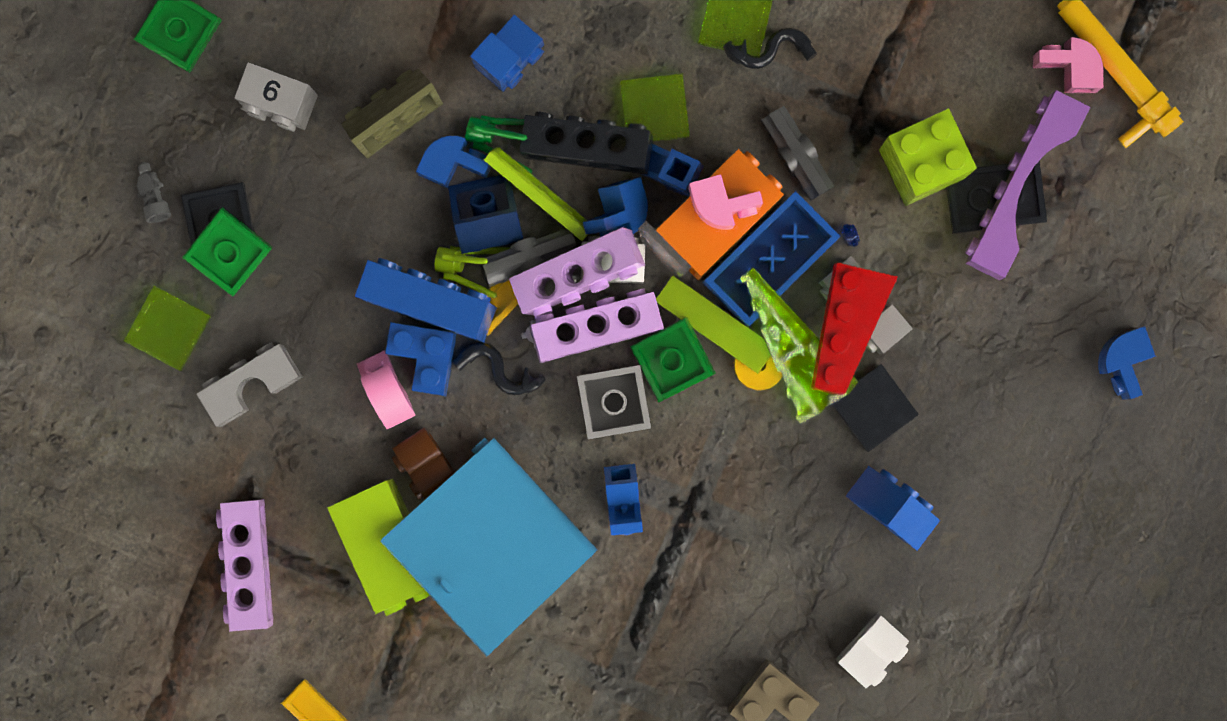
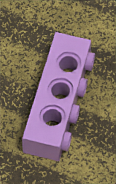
(530, 284)
(646, 321)
(257, 580)

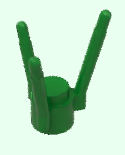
(484, 128)

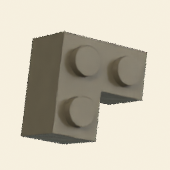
(769, 691)

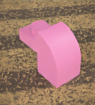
(1080, 62)
(713, 204)
(385, 390)

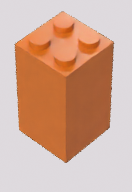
(705, 245)

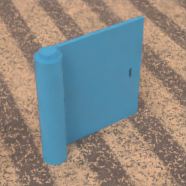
(489, 546)

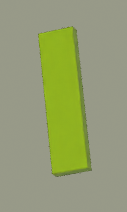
(537, 191)
(714, 324)

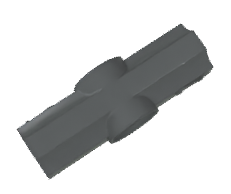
(797, 153)
(526, 255)

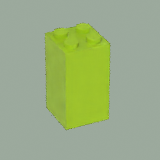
(927, 157)
(361, 525)

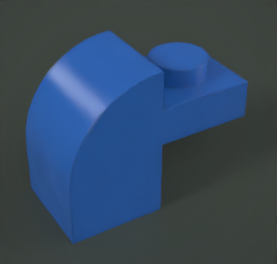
(445, 155)
(673, 169)
(623, 205)
(1119, 356)
(623, 499)

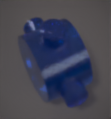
(850, 235)

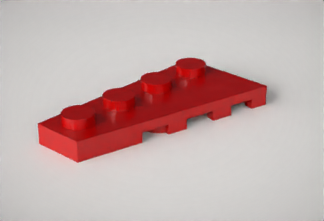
(849, 320)

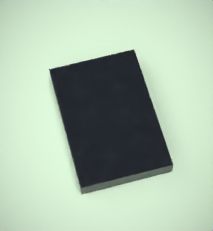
(975, 194)

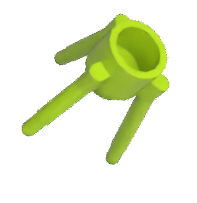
(452, 260)

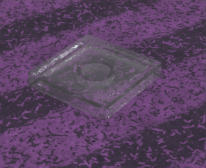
(663, 250)

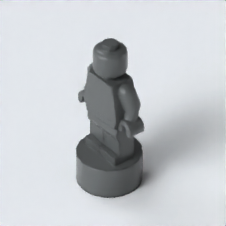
(148, 187)

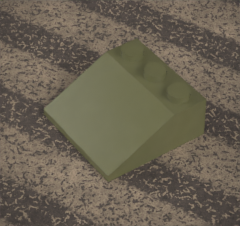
(391, 112)

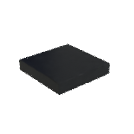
(203, 206)
(875, 408)

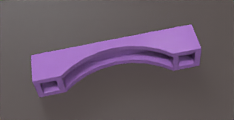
(998, 243)

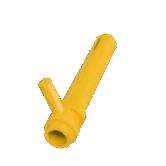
(1151, 103)

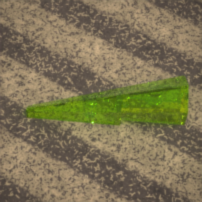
(791, 348)

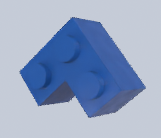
(507, 53)
(432, 351)
(894, 506)

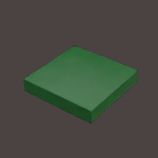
(178, 31)
(227, 252)
(672, 359)

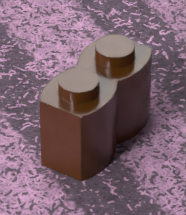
(423, 462)

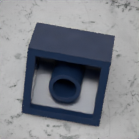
(485, 214)

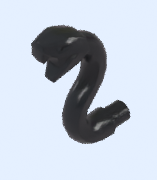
(739, 53)
(472, 351)

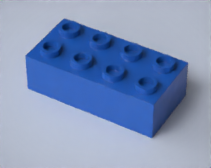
(777, 250)
(420, 299)

